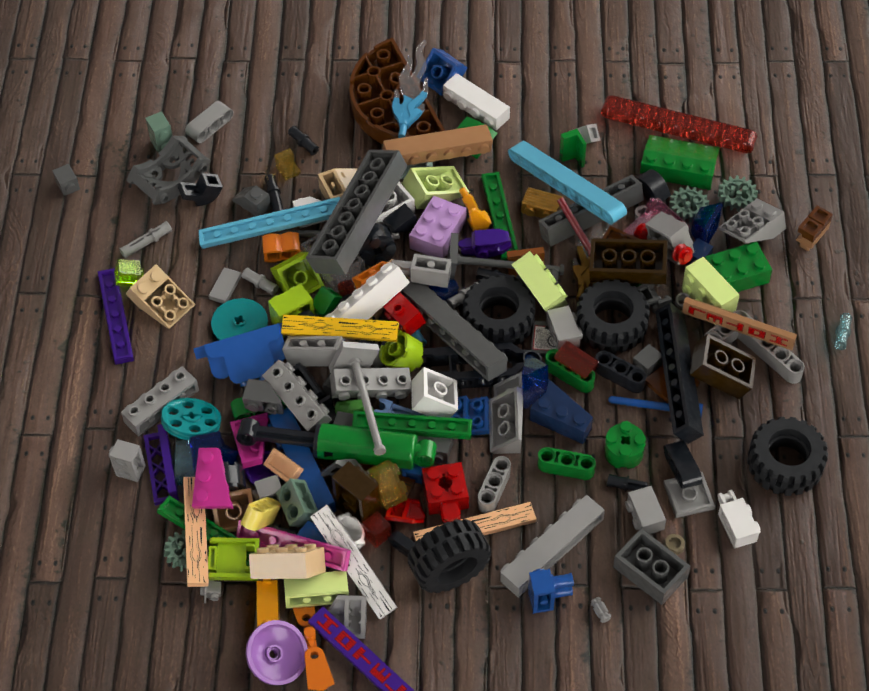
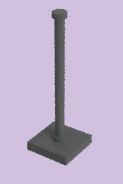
(456, 259)

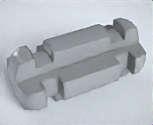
(600, 609)

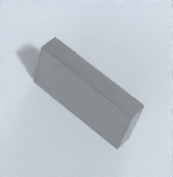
(225, 285)

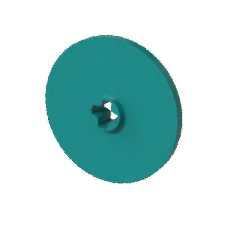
(237, 310)

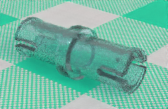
(843, 331)

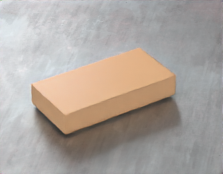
(282, 465)

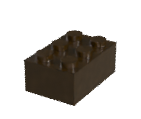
(723, 366)
(356, 492)

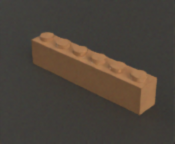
(442, 144)

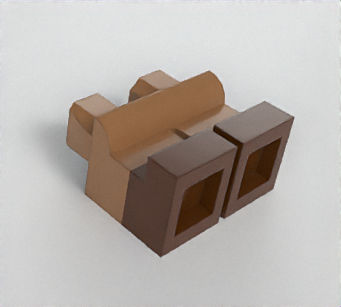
(813, 227)

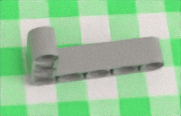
(784, 366)

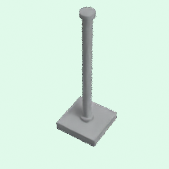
(357, 356)

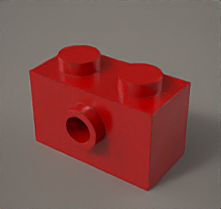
(405, 313)

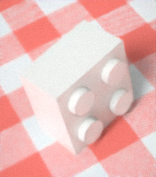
(434, 394)

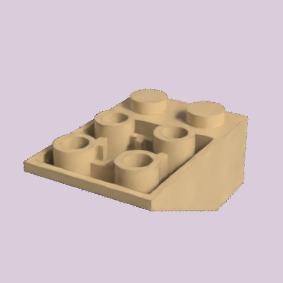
(335, 181)
(160, 297)

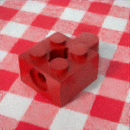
(445, 490)

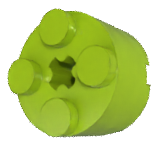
(402, 354)

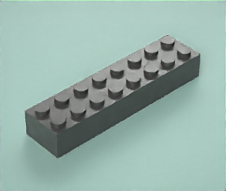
(356, 212)

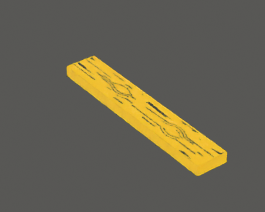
(347, 328)

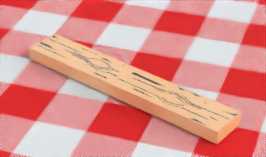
(497, 520)
(195, 539)

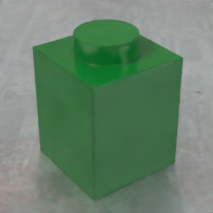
(326, 301)

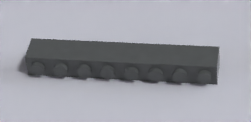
(456, 331)

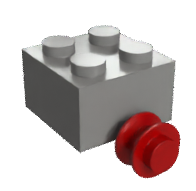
(668, 228)

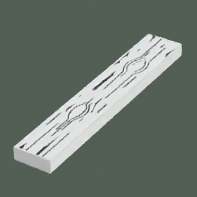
(358, 567)

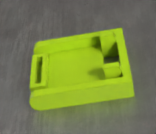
(230, 558)

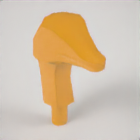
(477, 219)

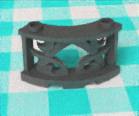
(164, 191)

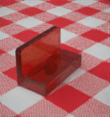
(576, 360)

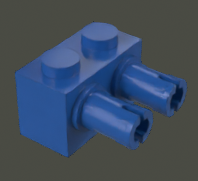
(545, 587)

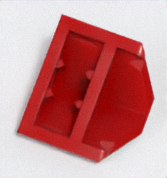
(406, 512)

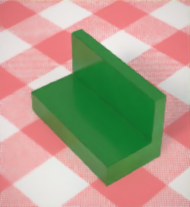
(573, 146)

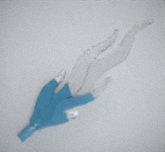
(413, 96)

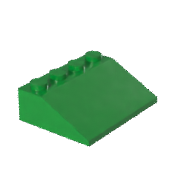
(680, 161)

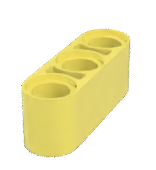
(260, 513)

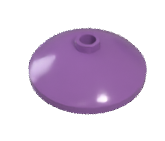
(287, 646)

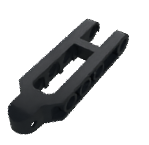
(472, 379)

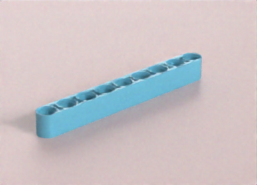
(567, 182)

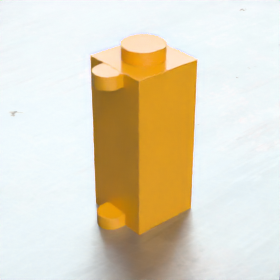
(267, 601)

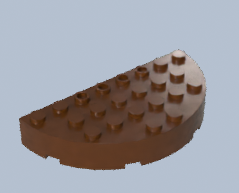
(373, 93)

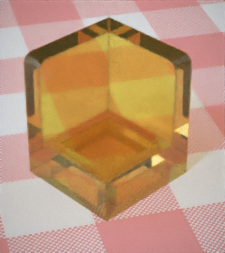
(286, 165)

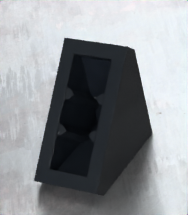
(401, 220)

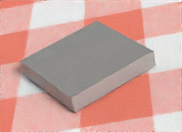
(689, 500)

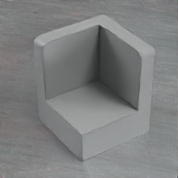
(589, 133)

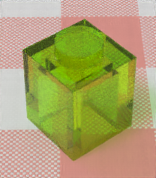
(127, 272)

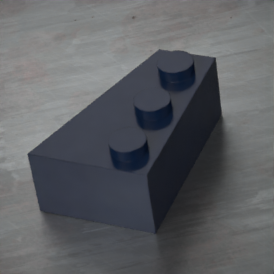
(561, 414)

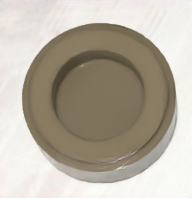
(675, 543)

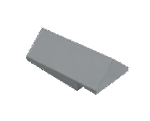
(506, 416)

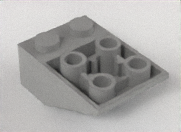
(755, 222)

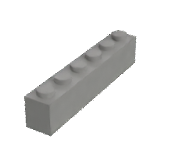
(553, 544)

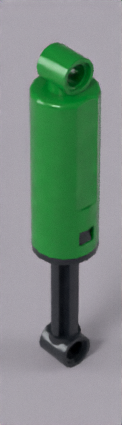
(345, 442)

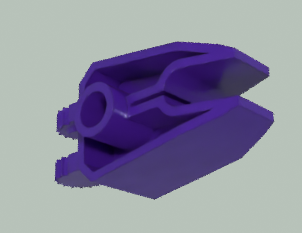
(486, 243)

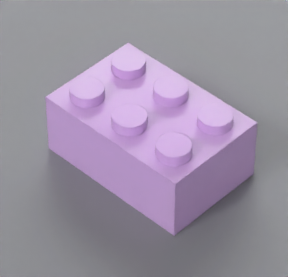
(435, 226)

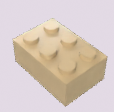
(287, 562)

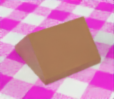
(229, 518)

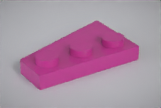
(253, 454)
(210, 481)

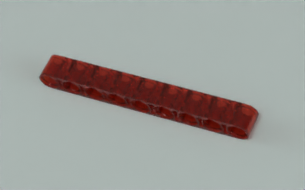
(679, 124)

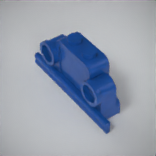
(245, 354)

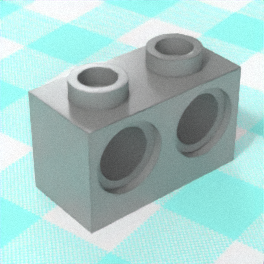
(127, 460)

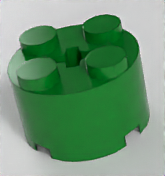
(624, 445)

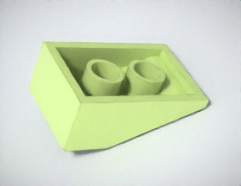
(433, 181)

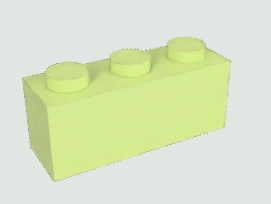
(315, 590)

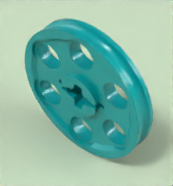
(190, 418)

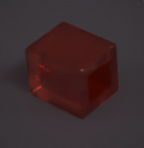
(376, 529)

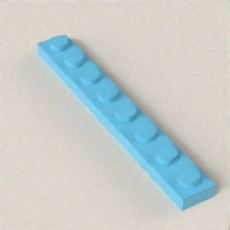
(267, 223)

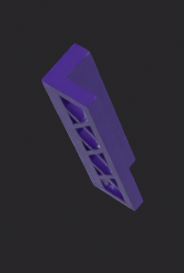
(167, 462)

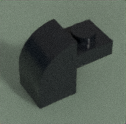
(653, 185)
(204, 191)

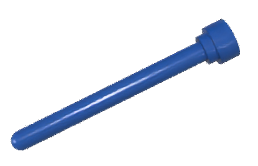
(643, 403)

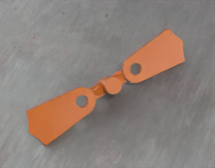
(317, 670)

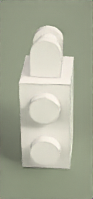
(737, 520)

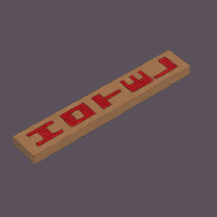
(739, 323)

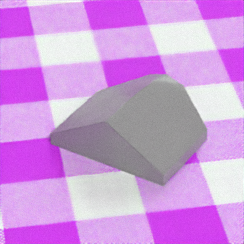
(351, 612)

